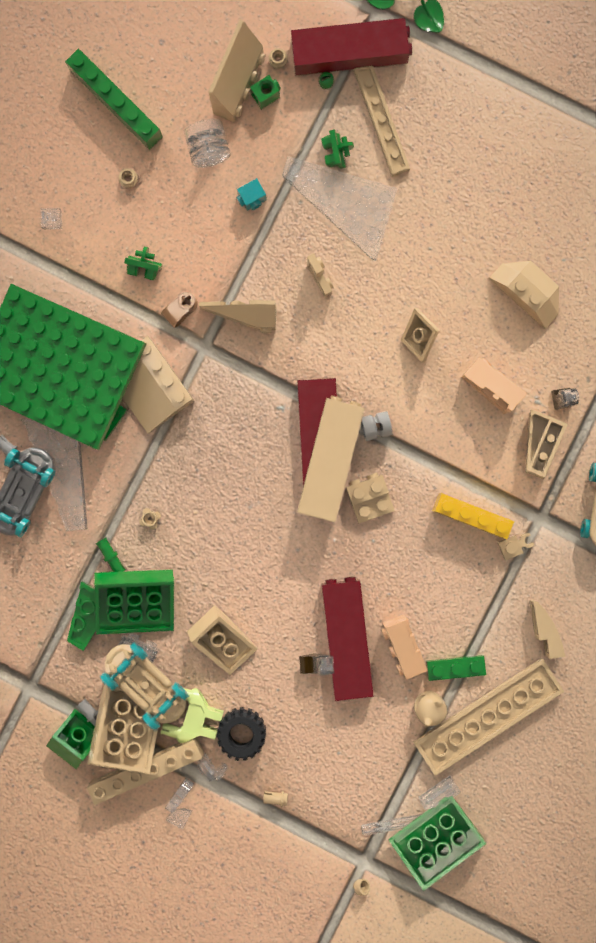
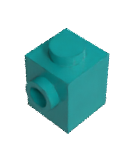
(251, 195)

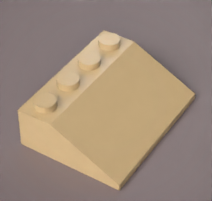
(236, 73)
(155, 389)
(121, 734)

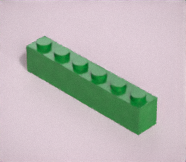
(114, 99)

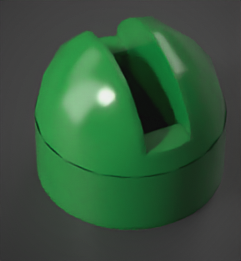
(327, 83)

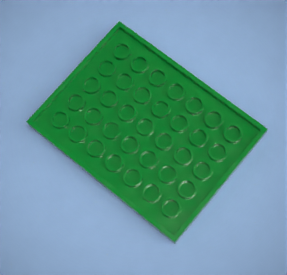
(63, 366)

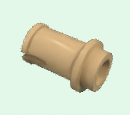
(275, 798)

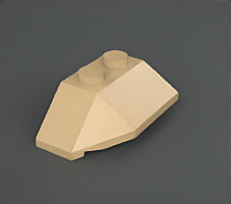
(529, 289)

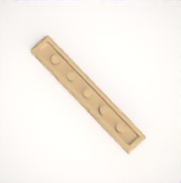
(381, 120)

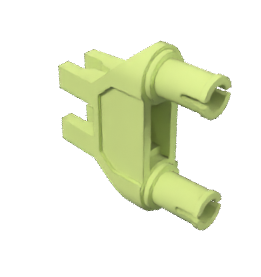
(194, 720)

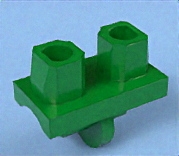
(339, 149)
(134, 263)

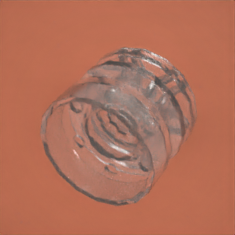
(207, 143)

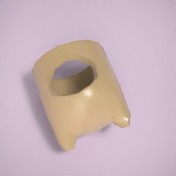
(430, 708)

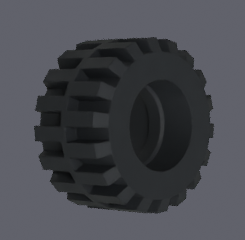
(237, 749)

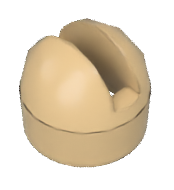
(361, 890)

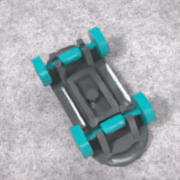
(24, 484)

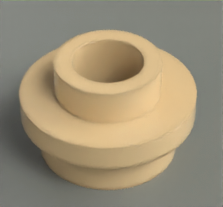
(278, 53)
(128, 172)

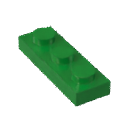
(456, 668)

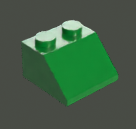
(73, 739)

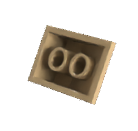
(221, 640)

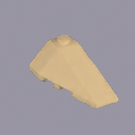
(256, 314)

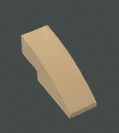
(546, 630)

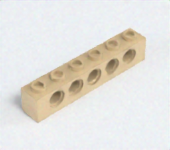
(162, 763)

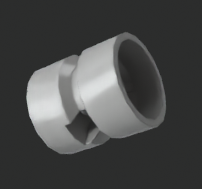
(369, 426)

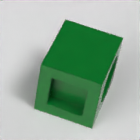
(262, 99)

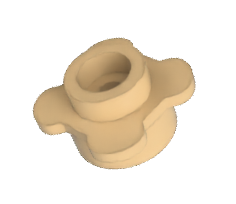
(144, 521)

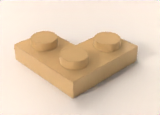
(316, 267)

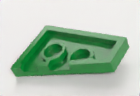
(84, 621)

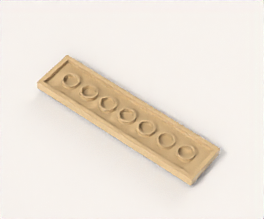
(488, 716)

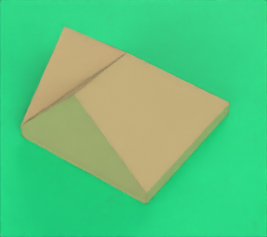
(419, 335)

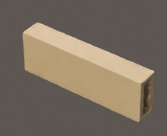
(331, 459)

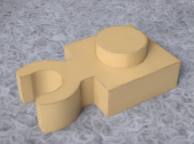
(513, 547)

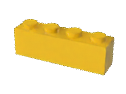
(473, 516)

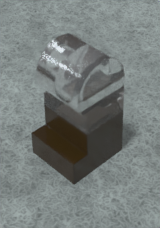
(565, 398)
(316, 664)

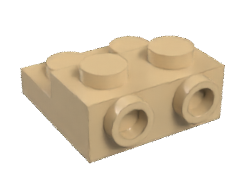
(370, 497)

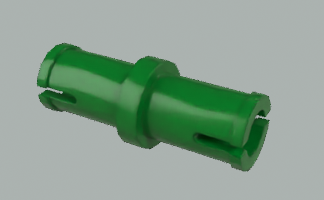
(110, 556)

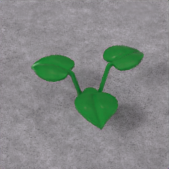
(426, 16)

